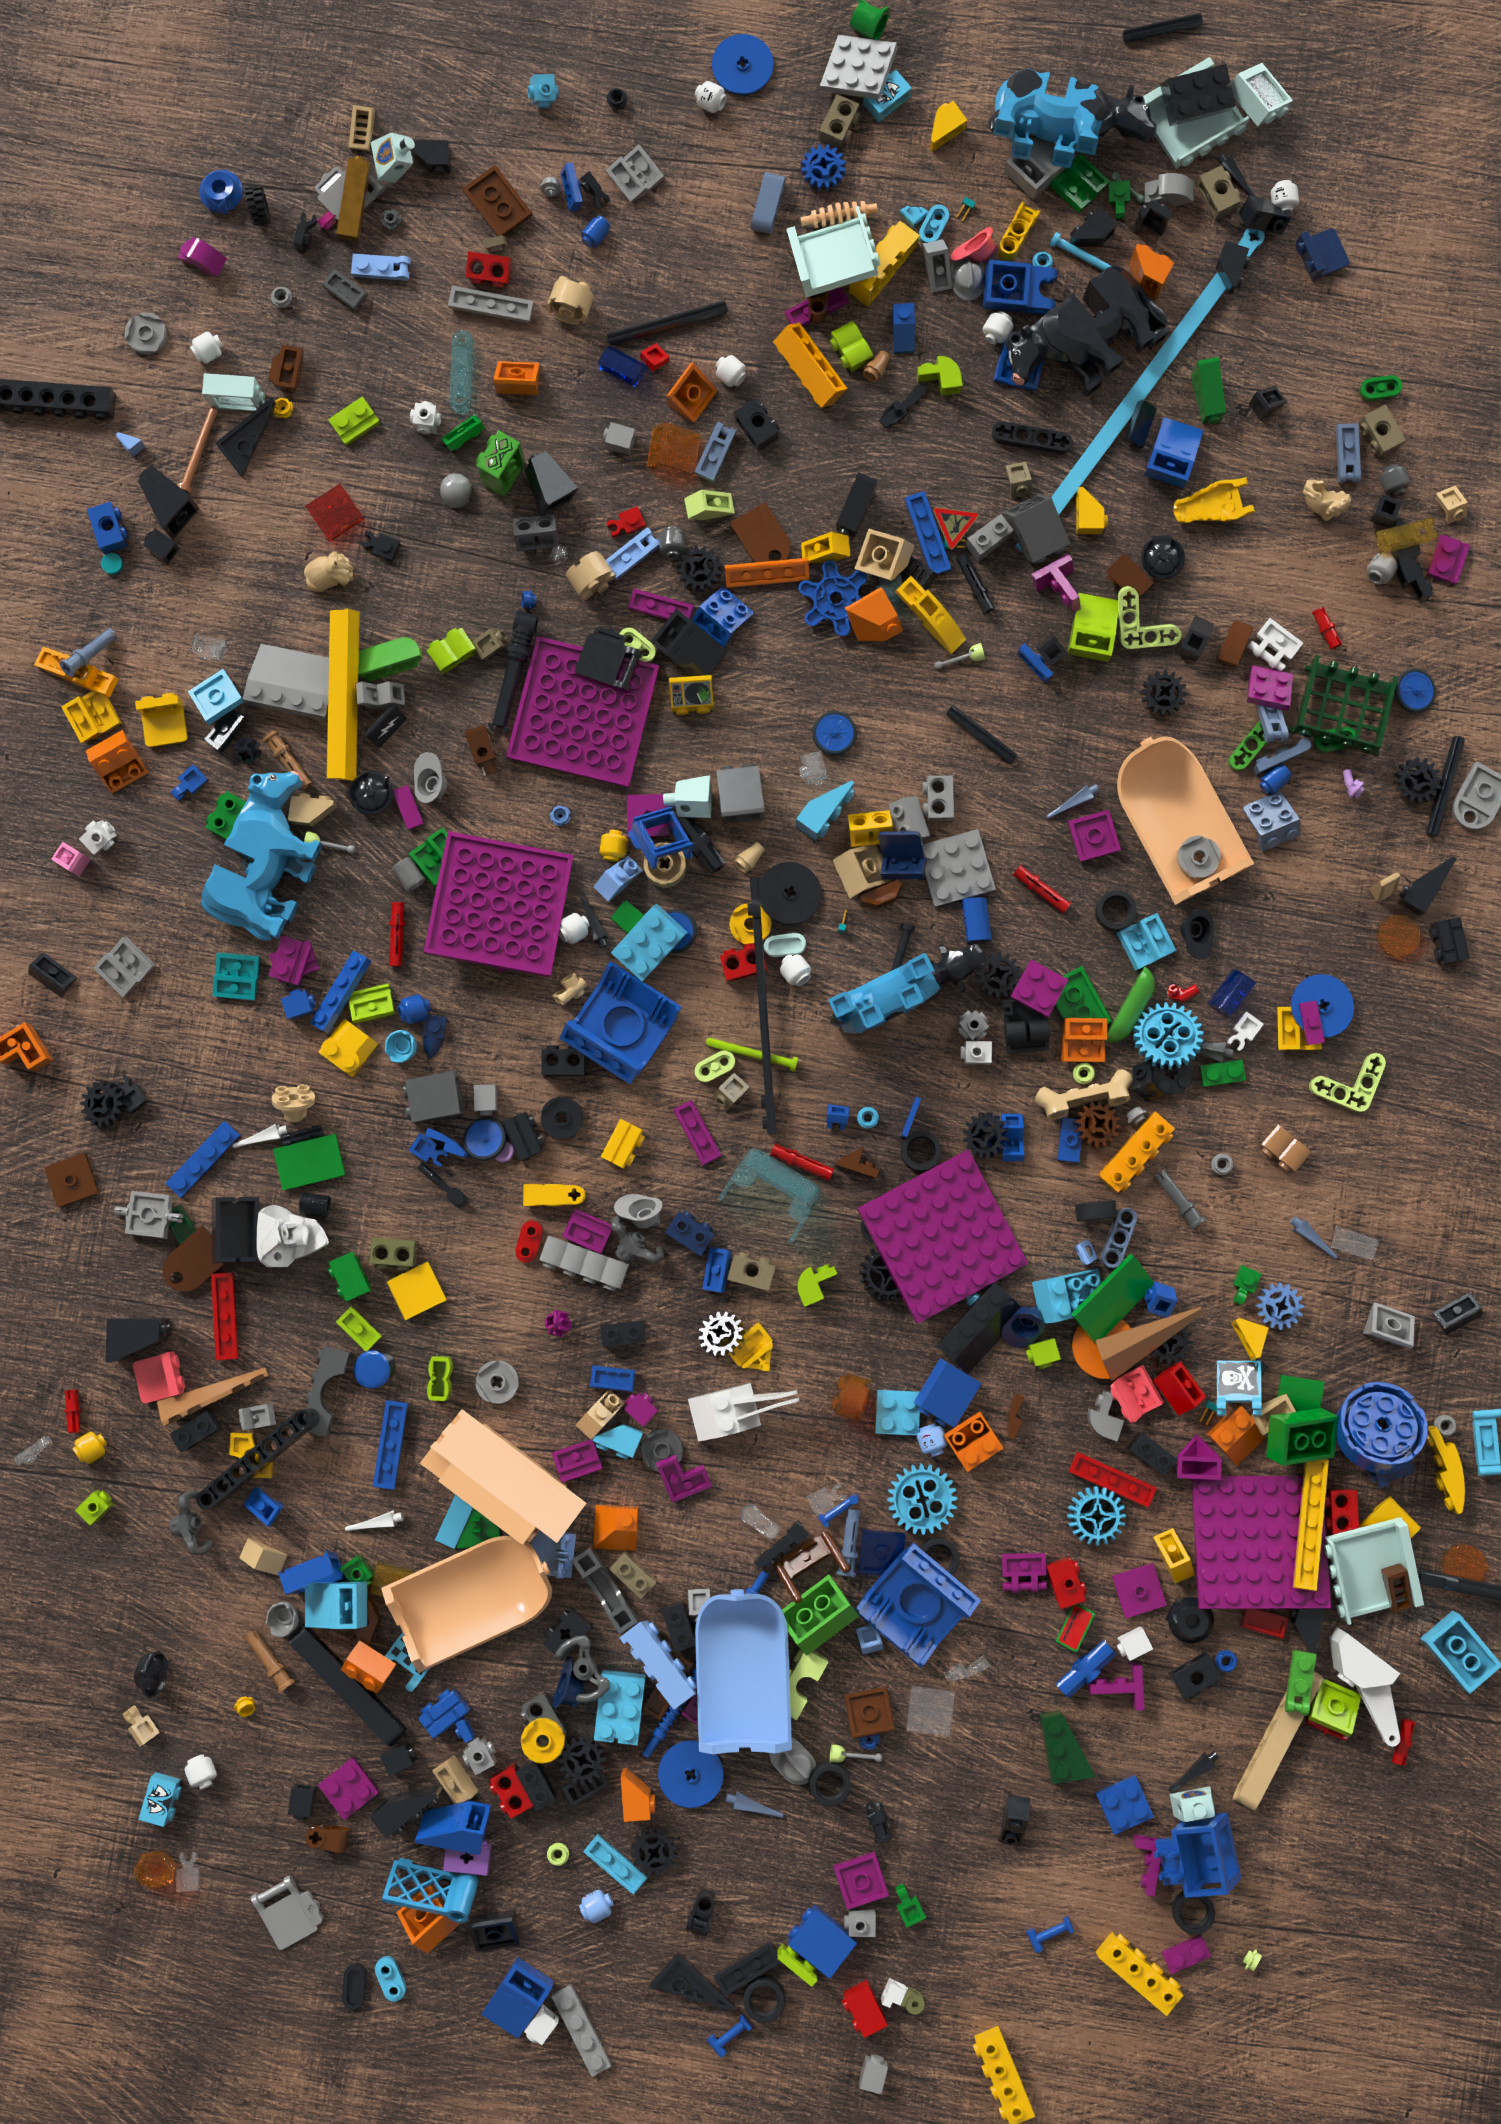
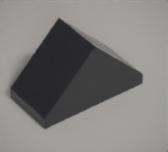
(1267, 401)

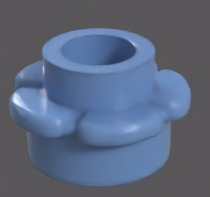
(565, 815)

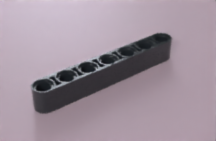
(248, 1462)
(354, 1693)

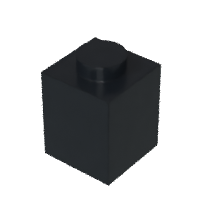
(1385, 511)
(160, 546)
(1051, 649)
(398, 1758)
(302, 1801)

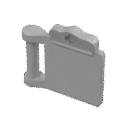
(331, 190)
(291, 1916)

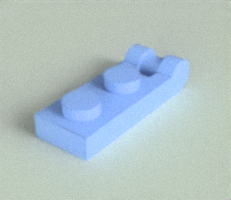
(380, 267)
(632, 553)

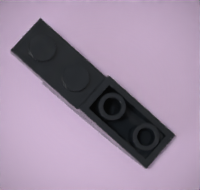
(1410, 571)

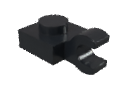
(591, 186)
(303, 237)

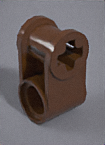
(817, 301)
(331, 1838)

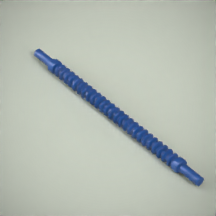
(660, 1732)

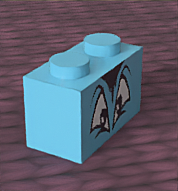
(893, 95)
(160, 1799)

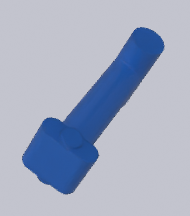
(826, 1518)
(1036, 1939)
(717, 2044)

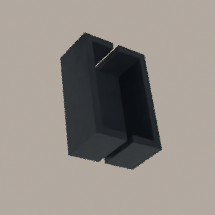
(1198, 95)
(234, 1229)

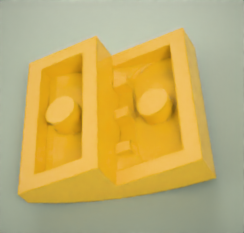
(91, 716)
(1290, 1034)
(416, 1291)
(1389, 1510)

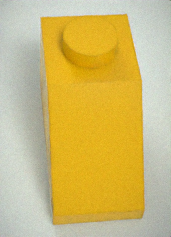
(947, 124)
(1089, 514)
(826, 547)
(1174, 1556)

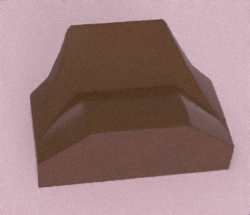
(287, 368)
(881, 896)

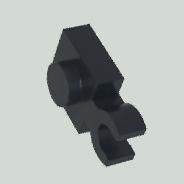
(383, 546)
(134, 1095)

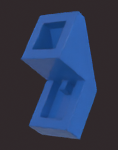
(1014, 1146)

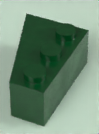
(1062, 1751)

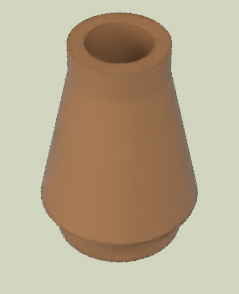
(875, 368)

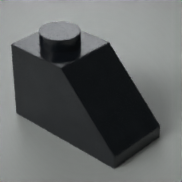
(433, 155)
(1308, 1625)

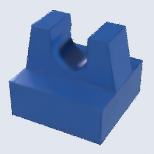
(837, 1114)

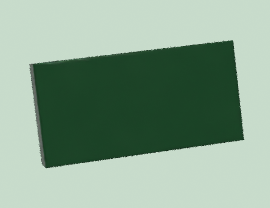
(181, 1230)

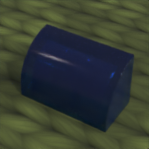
(621, 366)
(1231, 993)

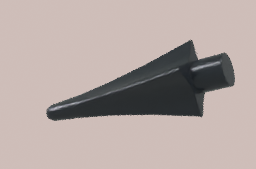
(1235, 174)
(598, 933)
(1202, 1765)

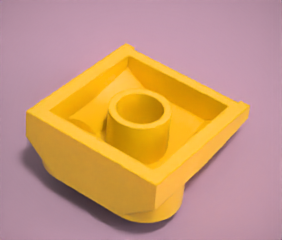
(348, 1048)

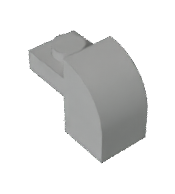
(1170, 187)
(380, 695)
(1102, 1422)

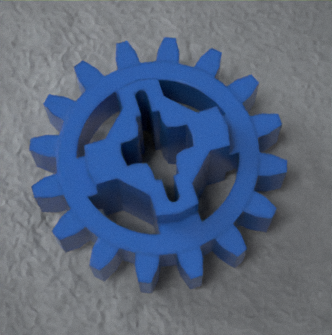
(814, 171)

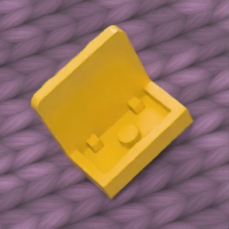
(163, 719)

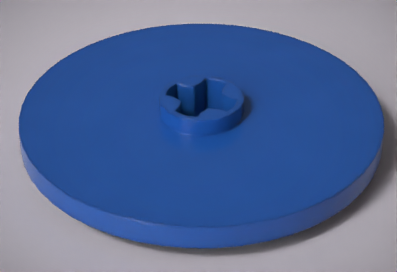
(727, 65)
(1331, 992)
(692, 1791)

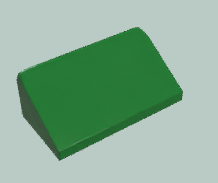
(626, 916)

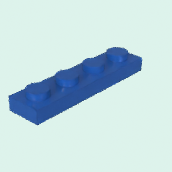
(927, 533)
(340, 991)
(203, 1159)
(390, 1444)

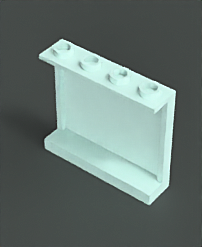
(1196, 137)
(835, 255)
(1357, 1566)

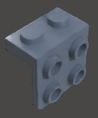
(1273, 820)

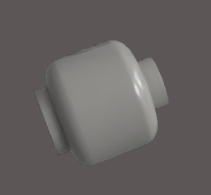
(1381, 568)

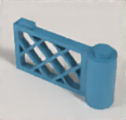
(459, 1896)

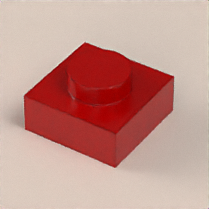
(654, 357)

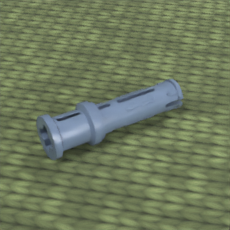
(81, 656)
(850, 1540)

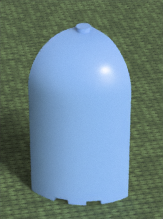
(742, 1675)

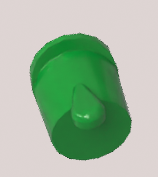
(869, 20)

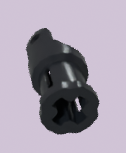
(877, 1819)

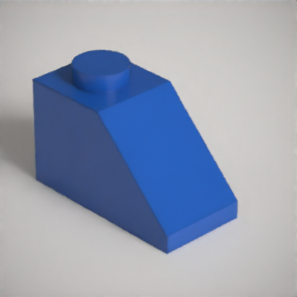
(903, 328)

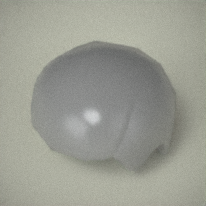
(455, 490)
(282, 1619)

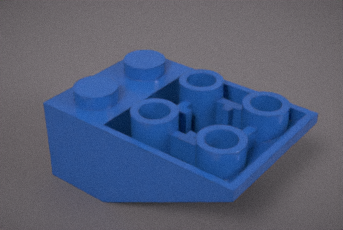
(1174, 452)
(455, 1827)
(518, 1997)

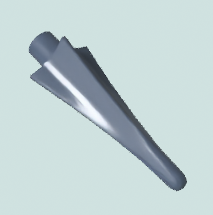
(1083, 796)
(1305, 1230)
(742, 1802)

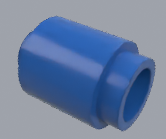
(595, 232)
(1275, 779)

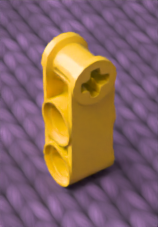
(1023, 221)
(551, 1195)

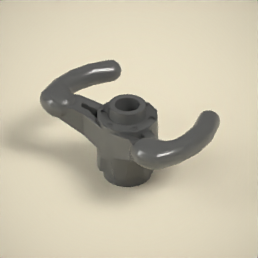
(633, 1244)
(188, 1524)
(592, 1668)

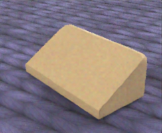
(455, 1780)

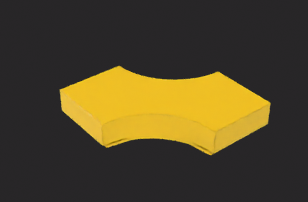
(242, 1443)

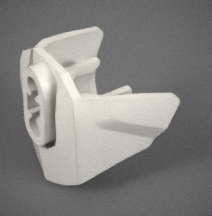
(286, 1236)

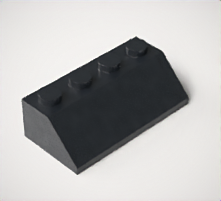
(978, 1328)

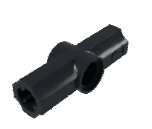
(703, 846)

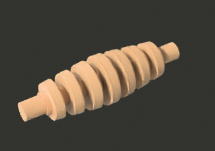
(838, 214)

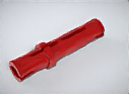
(1061, 903)
(397, 909)
(802, 1162)

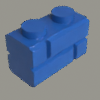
(444, 1713)

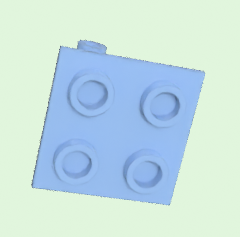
(556, 1555)

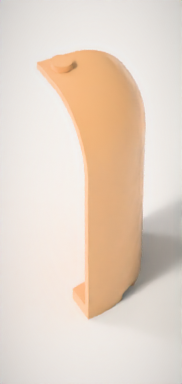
(1172, 801)
(468, 1599)

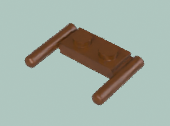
(807, 1557)

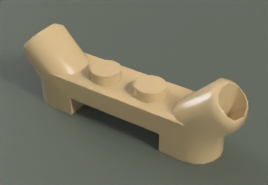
(1058, 1104)

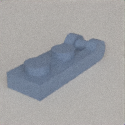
(715, 452)
(1348, 452)
(1270, 719)
(1282, 756)

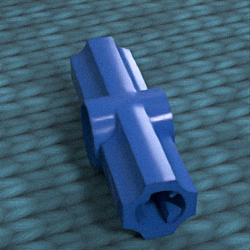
(1086, 1669)

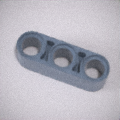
(768, 203)
(1126, 1230)

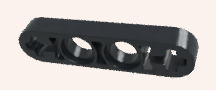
(1032, 433)

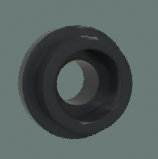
(617, 93)

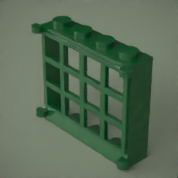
(1353, 679)

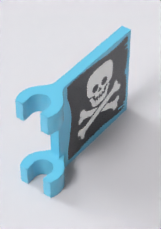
(1239, 1384)

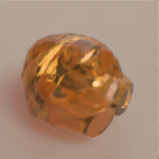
(155, 1869)

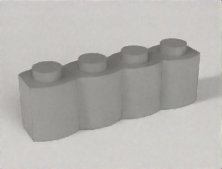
(583, 1262)

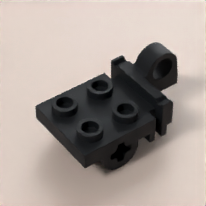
(1024, 1029)

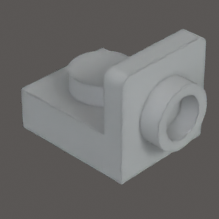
(696, 1600)

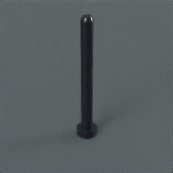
(906, 930)

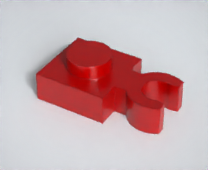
(629, 521)

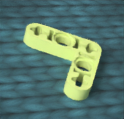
(1134, 627)
(1358, 1090)

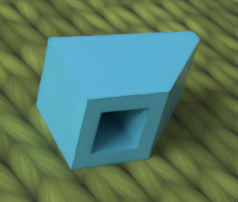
(621, 1439)

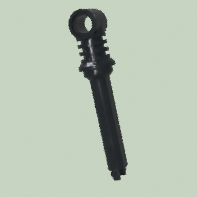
(517, 653)

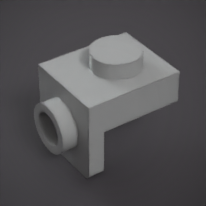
(257, 1416)

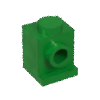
(357, 1563)

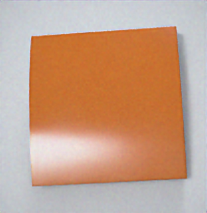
(1084, 1040)

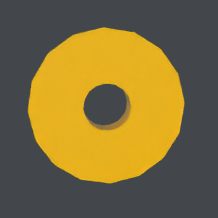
(738, 929)
(545, 1727)

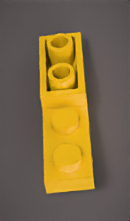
(932, 613)
(1450, 1477)

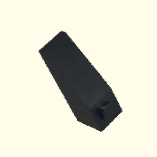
(1422, 891)

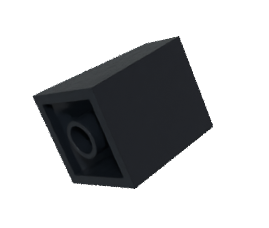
(168, 501)
(134, 1335)

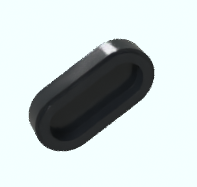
(354, 1986)

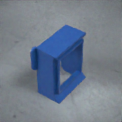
(642, 840)
(319, 1569)

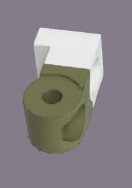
(903, 1996)

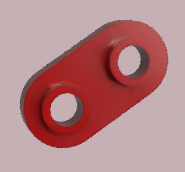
(528, 1241)

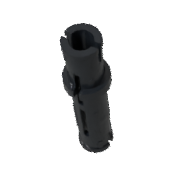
(964, 563)

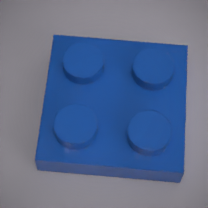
(1124, 1804)

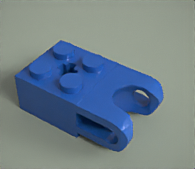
(1023, 287)

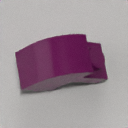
(202, 256)

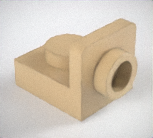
(1452, 503)

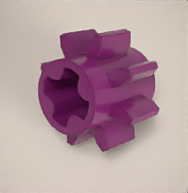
(558, 1323)

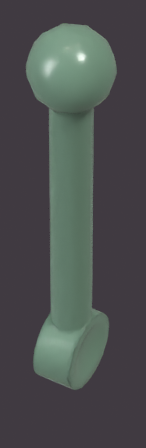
(1140, 198)

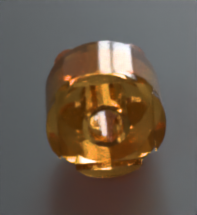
(852, 1396)

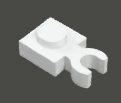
(1246, 1029)

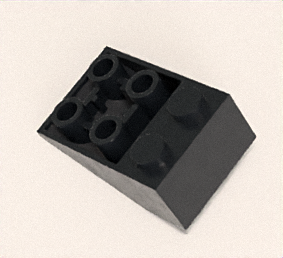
(688, 645)
(400, 1807)

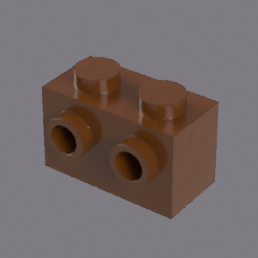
(1128, 573)

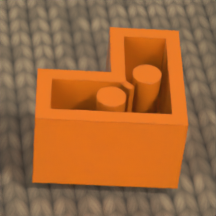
(24, 1043)

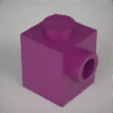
(640, 1407)

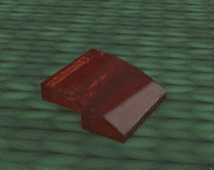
(334, 512)

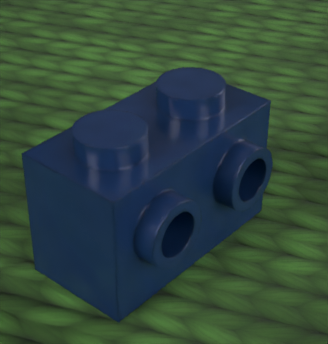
(690, 1233)

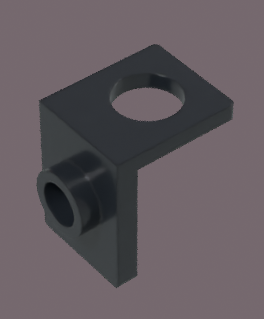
(1144, 1080)

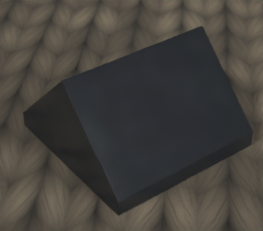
(494, 1930)

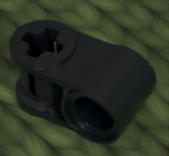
(701, 1916)

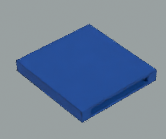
(910, 1117)

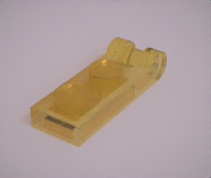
(1405, 535)

